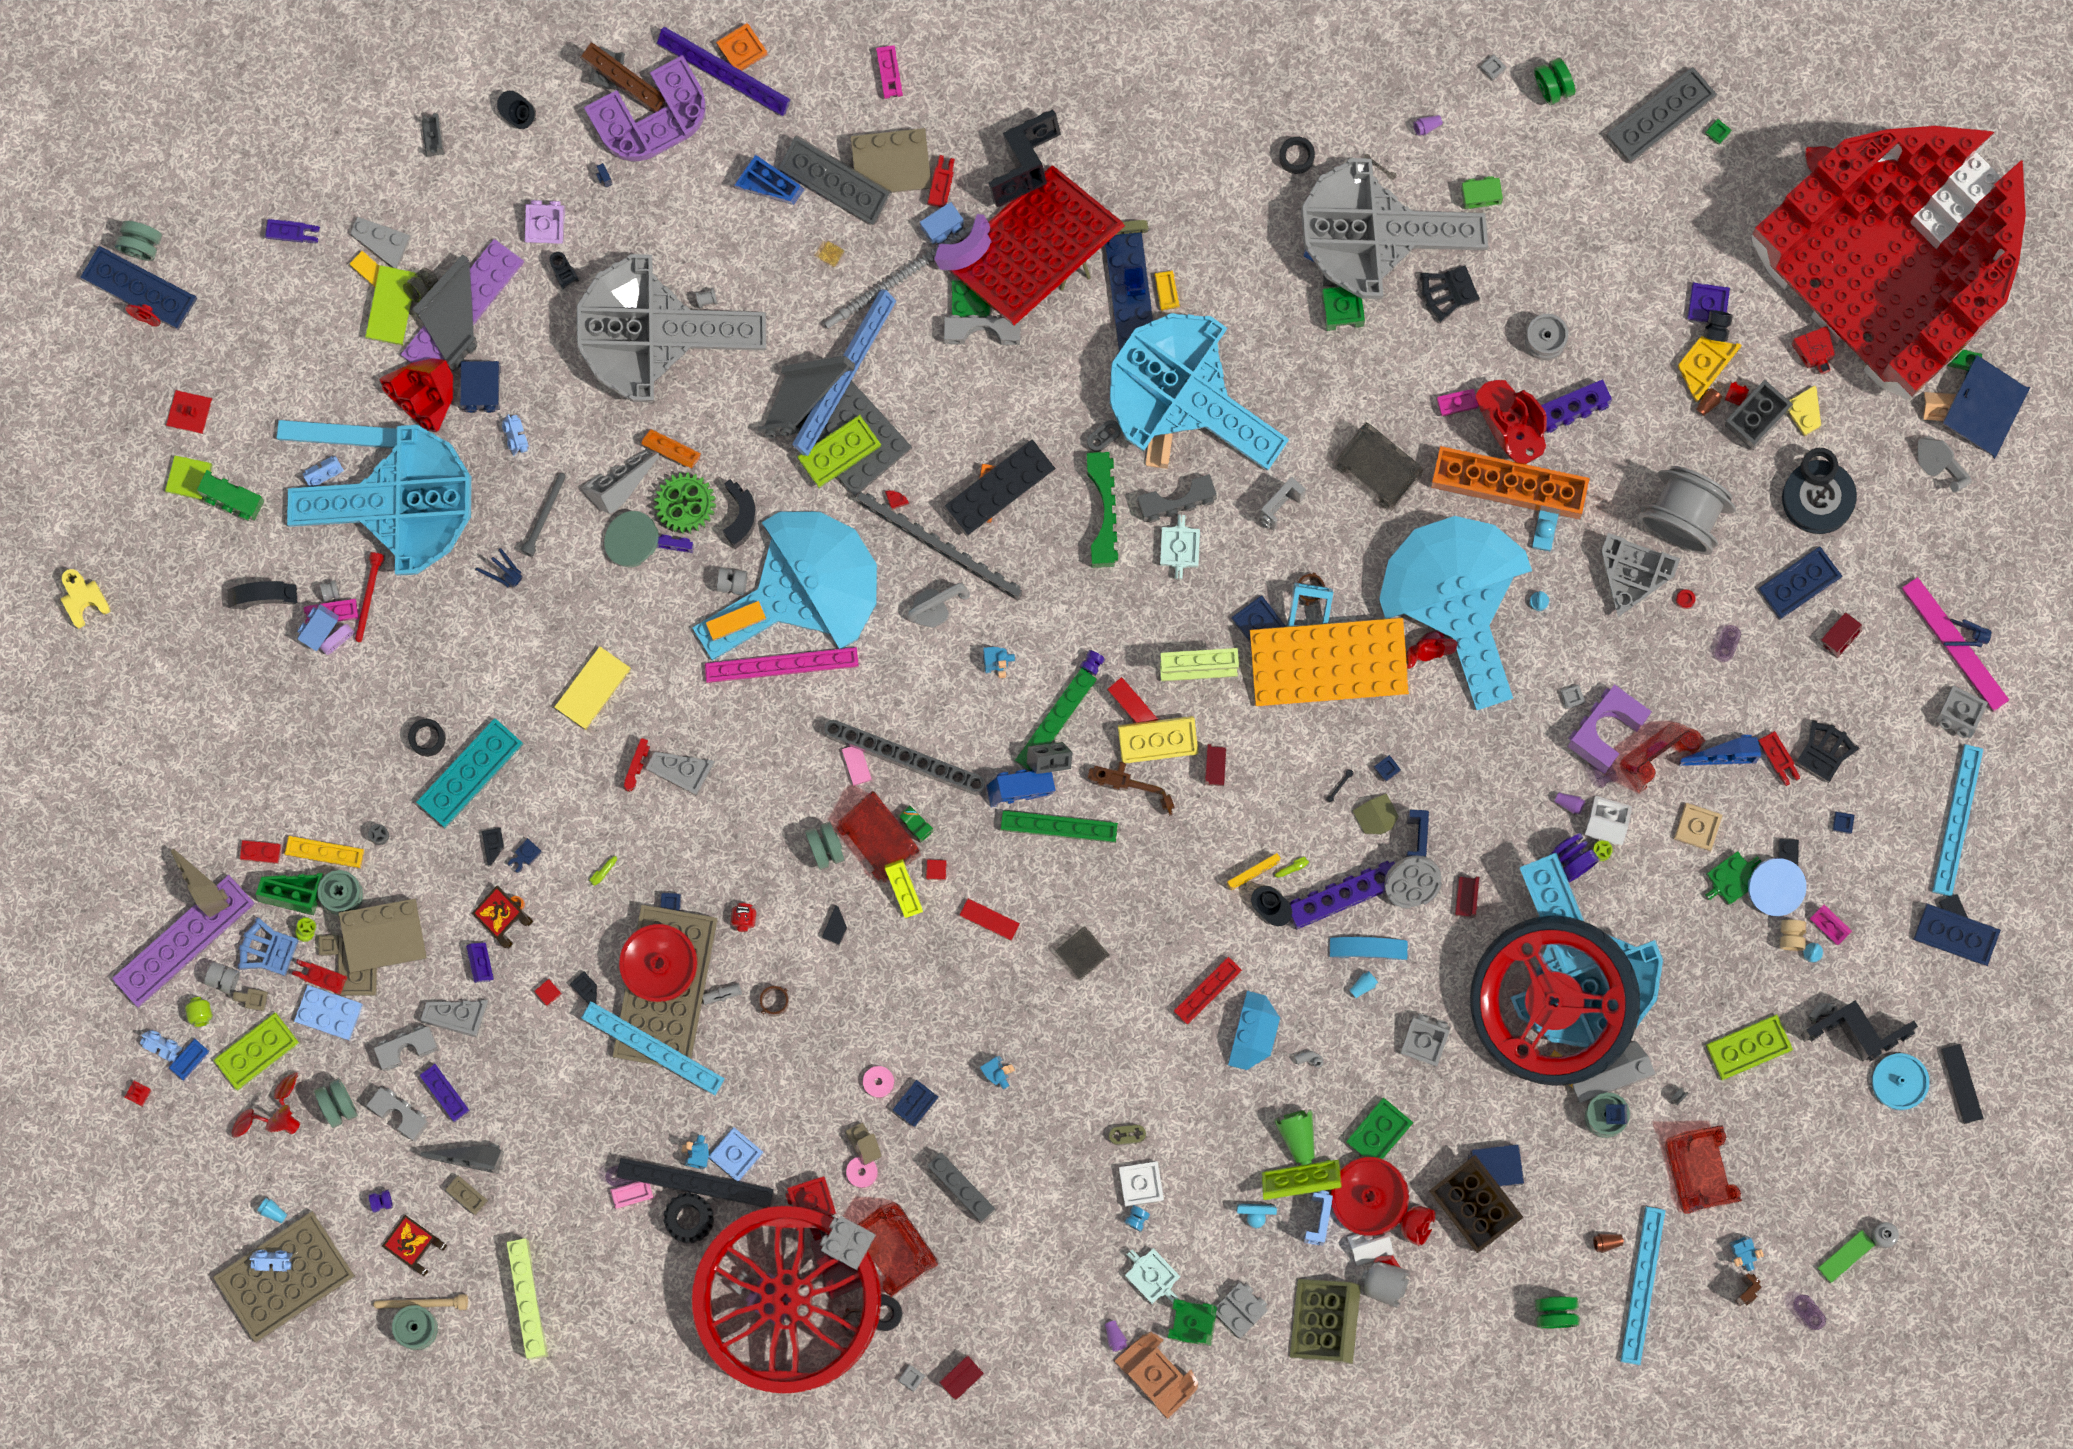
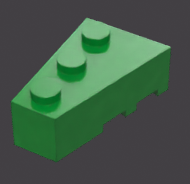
(230, 497)
(290, 892)

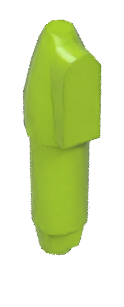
(1296, 866)
(600, 875)

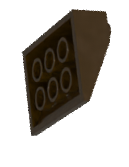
(1476, 1204)

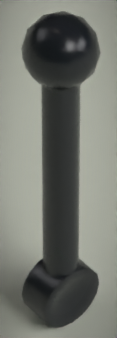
(1349, 773)

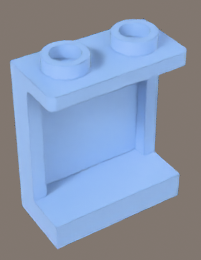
(1319, 1237)

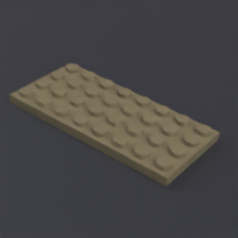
(678, 1019)

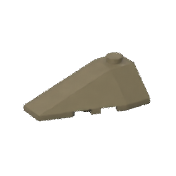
(203, 890)

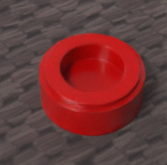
(1685, 599)

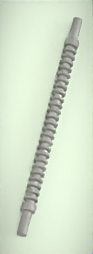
(844, 313)

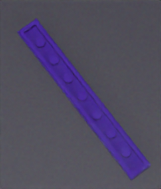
(723, 71)

